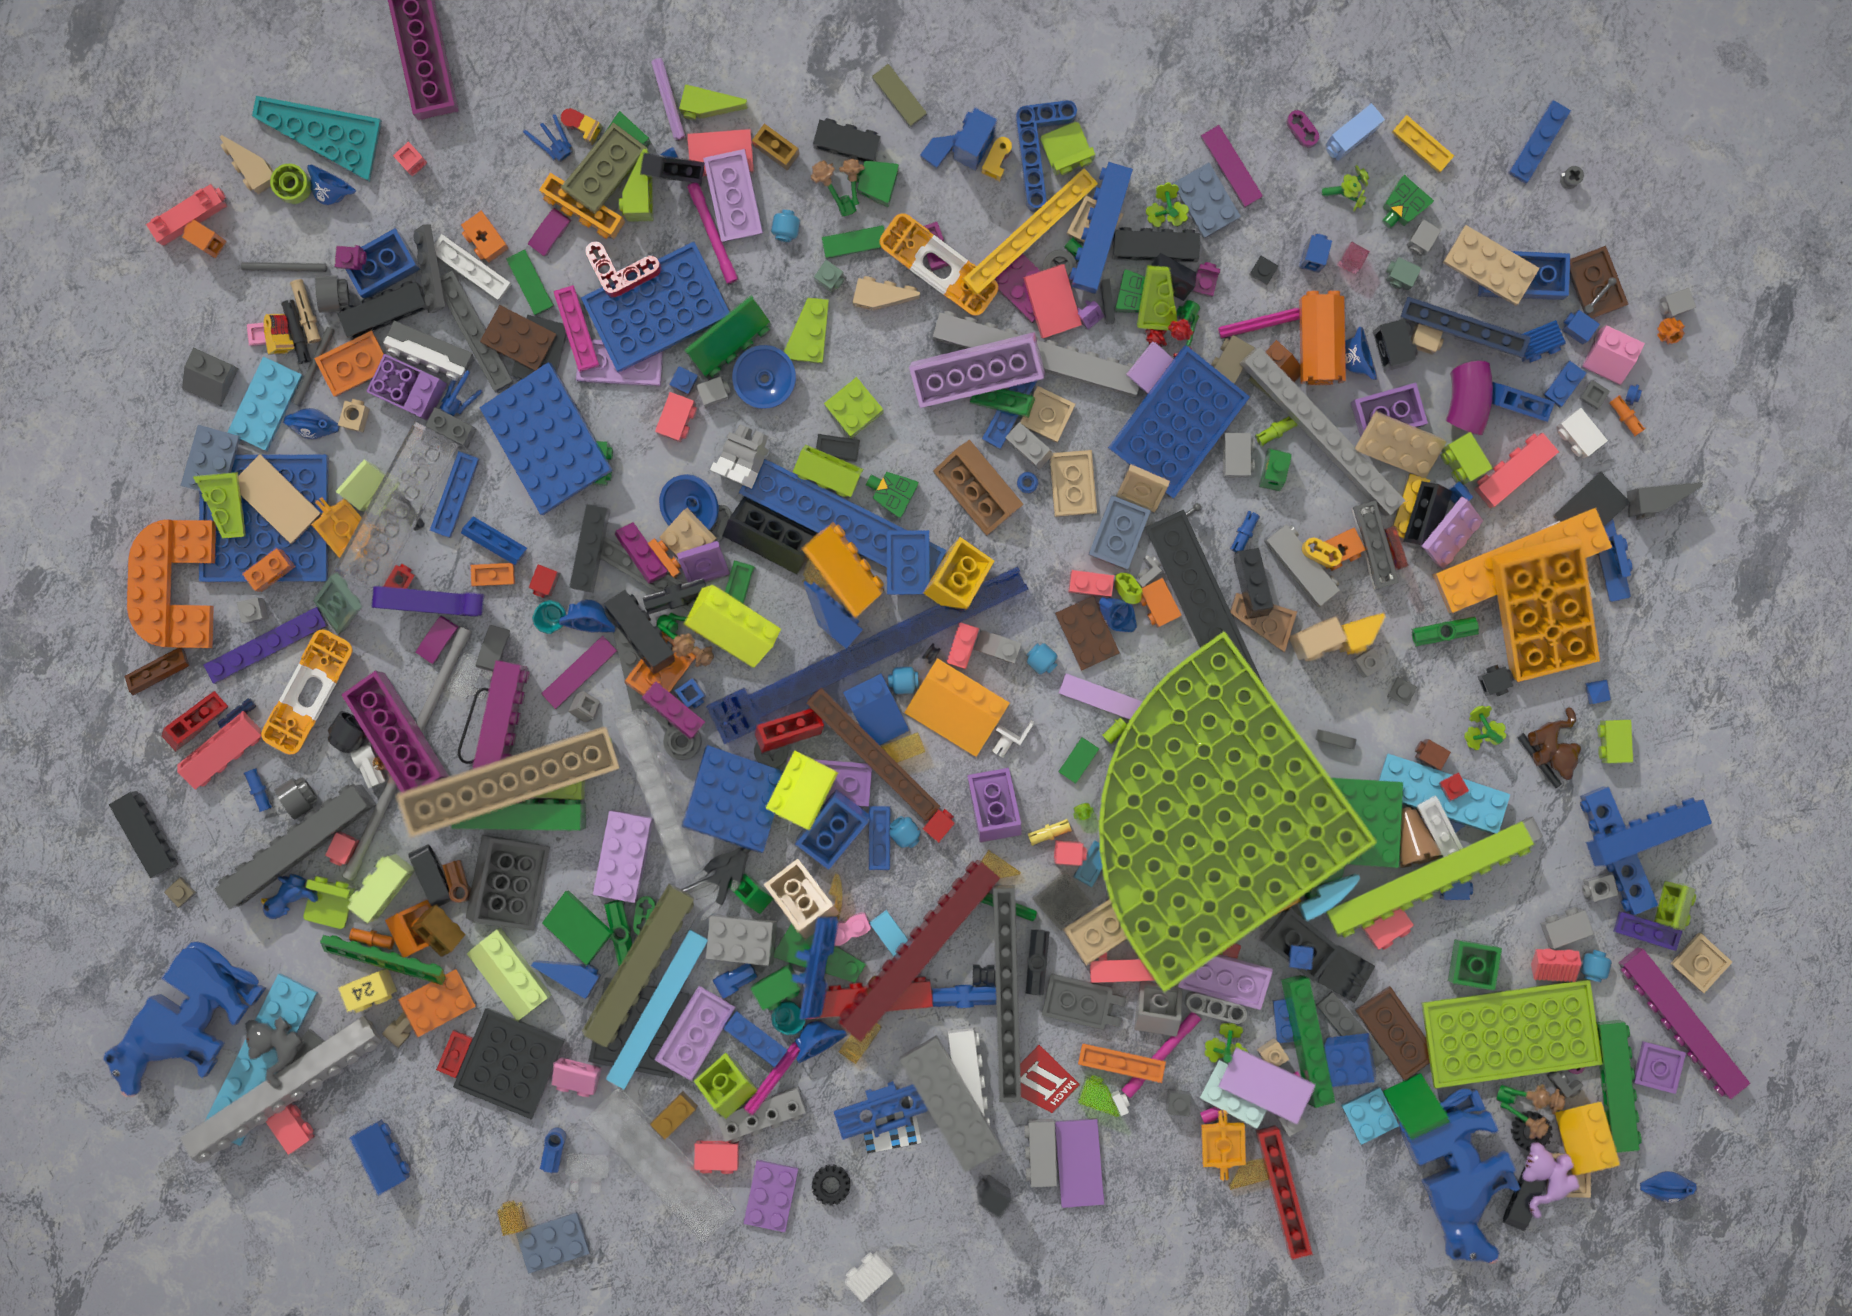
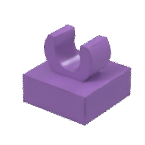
(1090, 314)

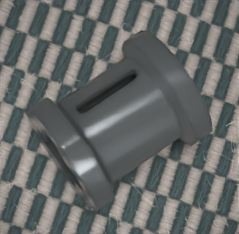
(1578, 174)

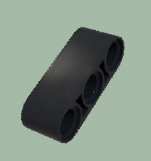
(430, 875)
(1518, 1209)

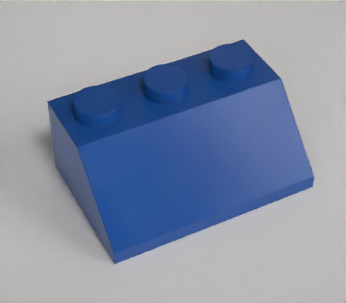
(380, 1156)

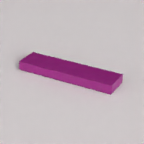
(1231, 166)
(579, 672)

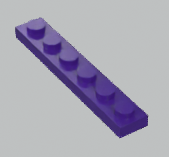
(265, 645)

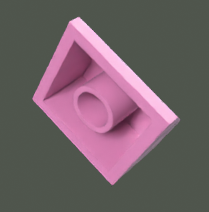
(1613, 354)
(576, 1076)

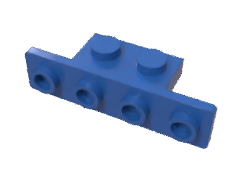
(1616, 565)

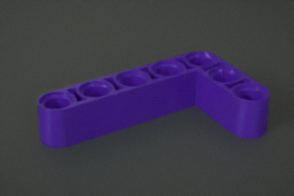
(428, 601)

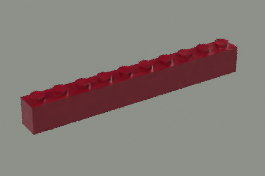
(918, 950)

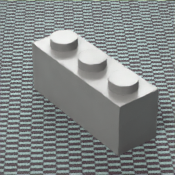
(1041, 1152)

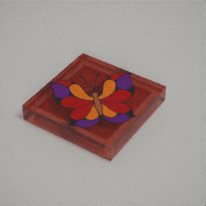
(1396, 548)

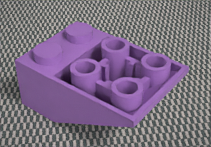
(406, 387)

